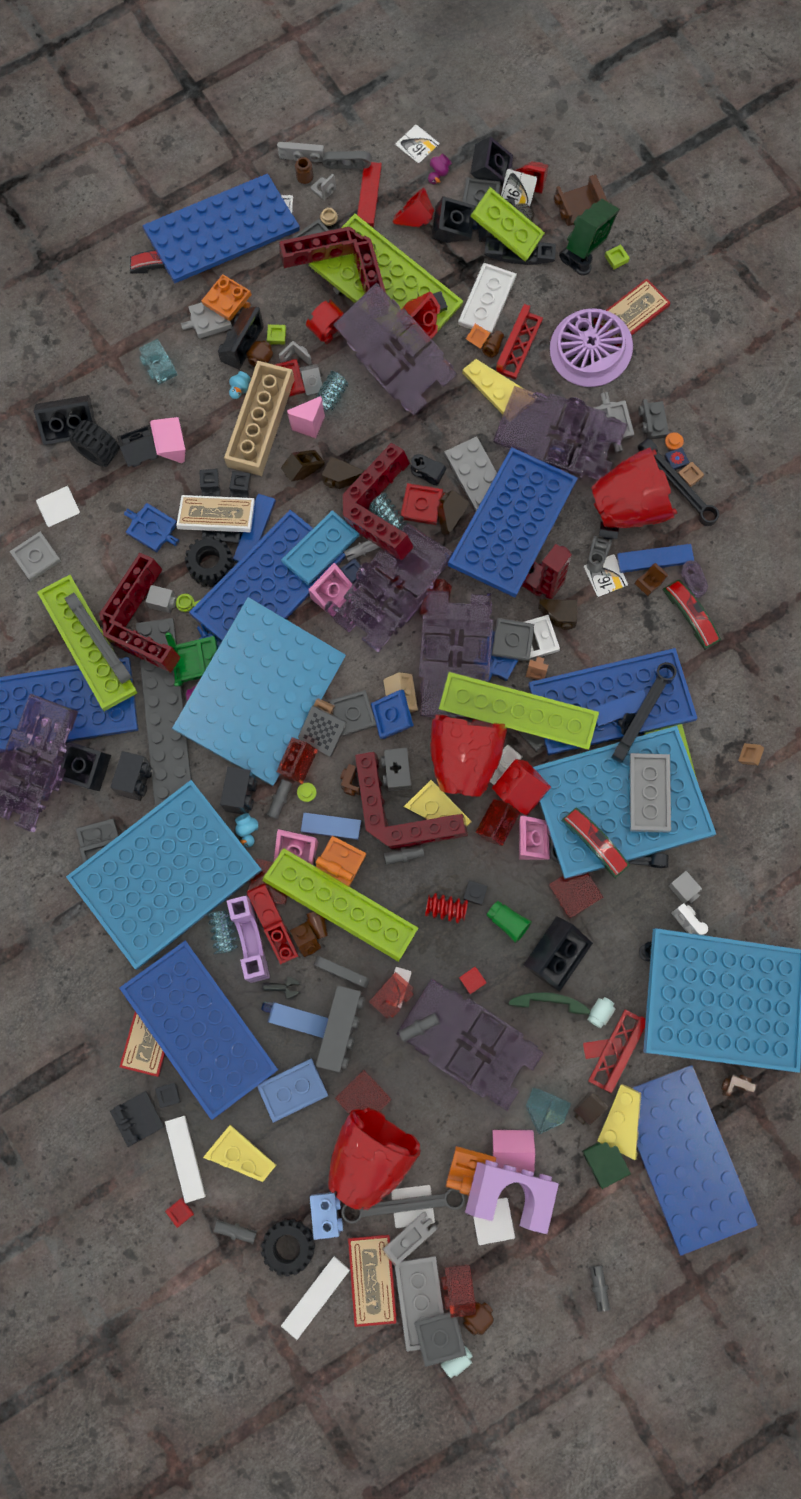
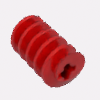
(444, 908)

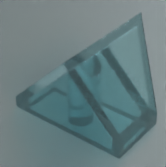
(546, 1110)

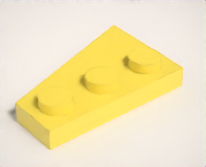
(622, 1122)

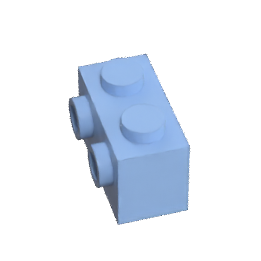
(325, 1215)

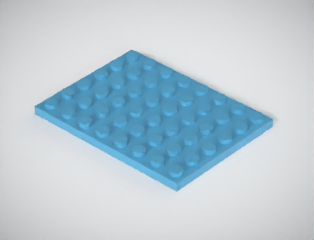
(258, 690)
(602, 792)
(163, 874)
(724, 1001)

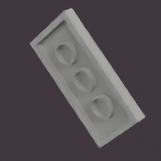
(472, 469)
(650, 793)
(418, 1295)

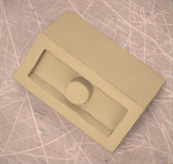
(404, 682)

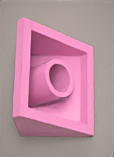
(307, 417)
(168, 439)
(330, 587)
(533, 839)
(298, 844)
(514, 1149)

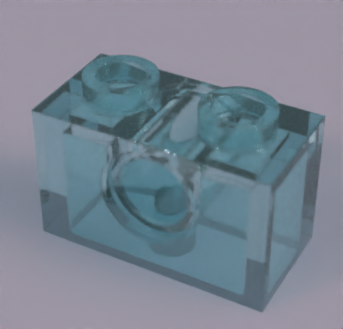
(153, 353)

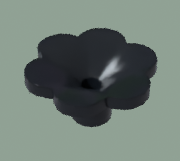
(625, 722)

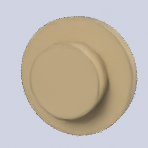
(329, 217)

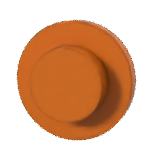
(674, 441)

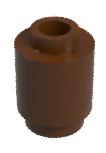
(304, 170)

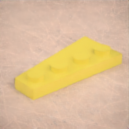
(490, 383)

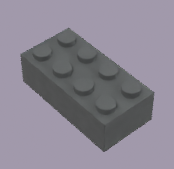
(340, 1028)

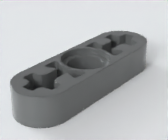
(357, 159)
(341, 972)

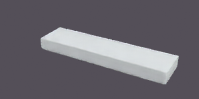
(185, 1159)
(315, 1297)

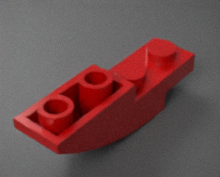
(272, 923)

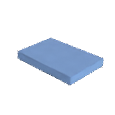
(292, 1090)

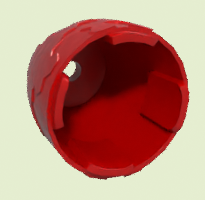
(634, 493)
(465, 753)
(370, 1158)

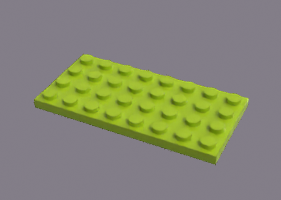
(400, 274)

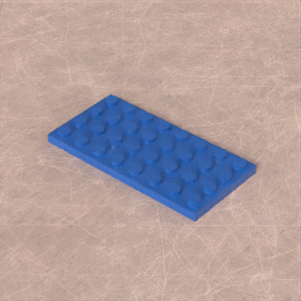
(221, 228)
(512, 522)
(259, 577)
(613, 681)
(68, 688)
(198, 1030)
(689, 1163)

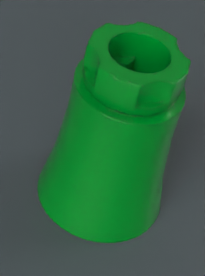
(509, 921)

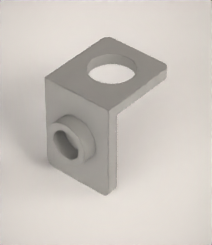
(328, 186)
(295, 349)
(311, 379)

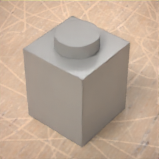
(161, 599)
(685, 888)

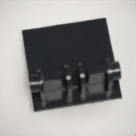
(136, 1118)

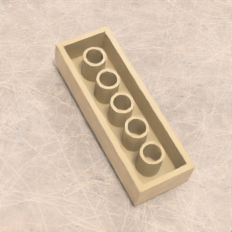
(259, 418)

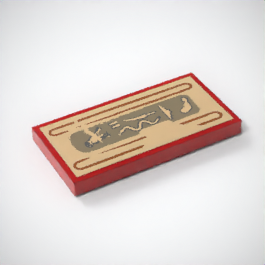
(637, 307)
(142, 1050)
(371, 1281)

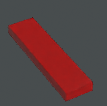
(369, 193)

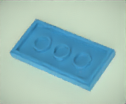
(320, 548)

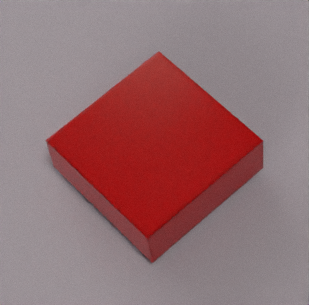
(472, 980)
(179, 1212)

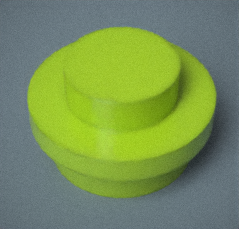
(185, 602)
(306, 792)

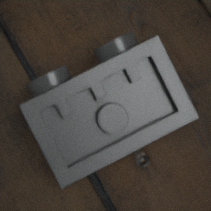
(654, 419)

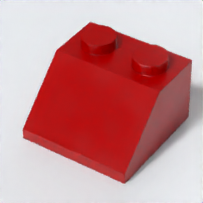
(521, 786)

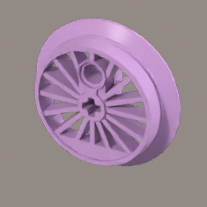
(604, 369)

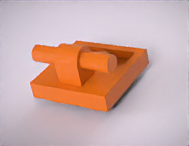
(227, 297)
(340, 860)
(463, 1169)

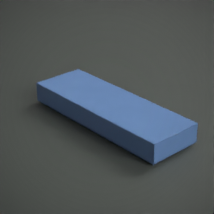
(331, 826)
(298, 1020)

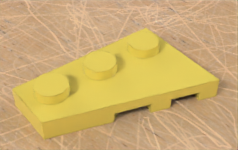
(433, 803)
(240, 1154)

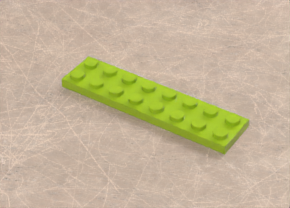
(91, 662)
(519, 710)
(340, 904)

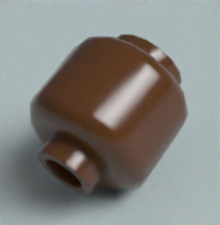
(259, 351)
(481, 1321)

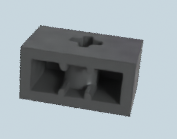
(397, 758)

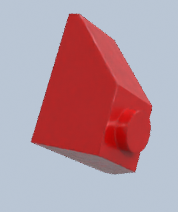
(537, 170)
(416, 211)
(424, 312)

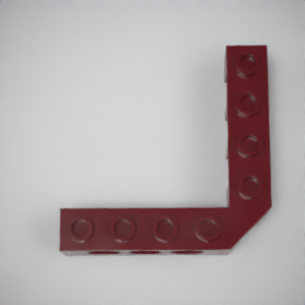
(331, 245)
(365, 490)
(551, 574)
(122, 607)
(404, 834)

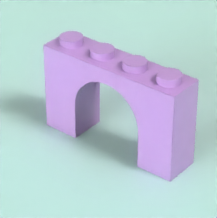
(254, 961)
(491, 1180)

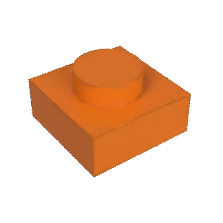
(478, 336)

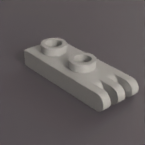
(297, 150)
(409, 1239)

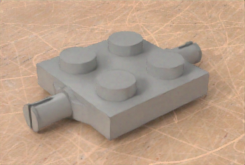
(206, 321)
(618, 411)

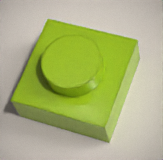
(617, 257)
(276, 334)

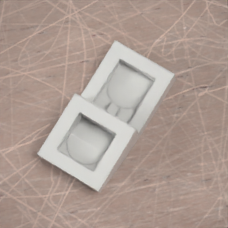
(507, 758)

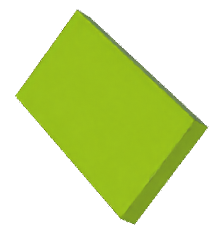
(507, 224)

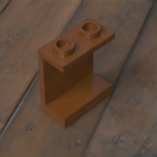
(578, 200)

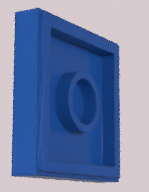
(392, 714)

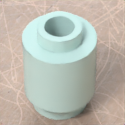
(601, 1012)
(457, 1365)

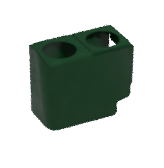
(606, 1164)

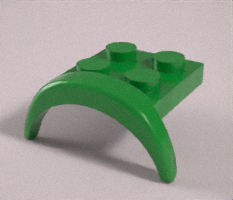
(194, 658)

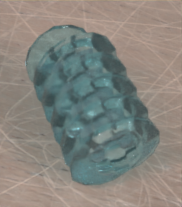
(331, 389)
(383, 509)
(222, 932)

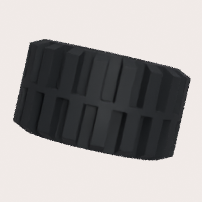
(94, 443)
(203, 549)
(270, 1253)

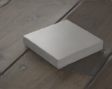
(35, 556)

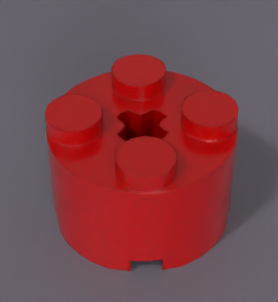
(323, 319)

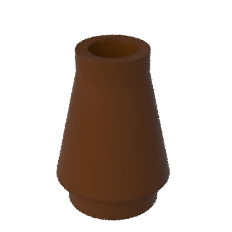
(492, 345)
(317, 924)

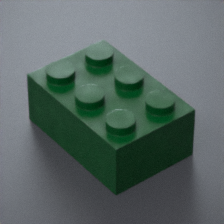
(592, 228)

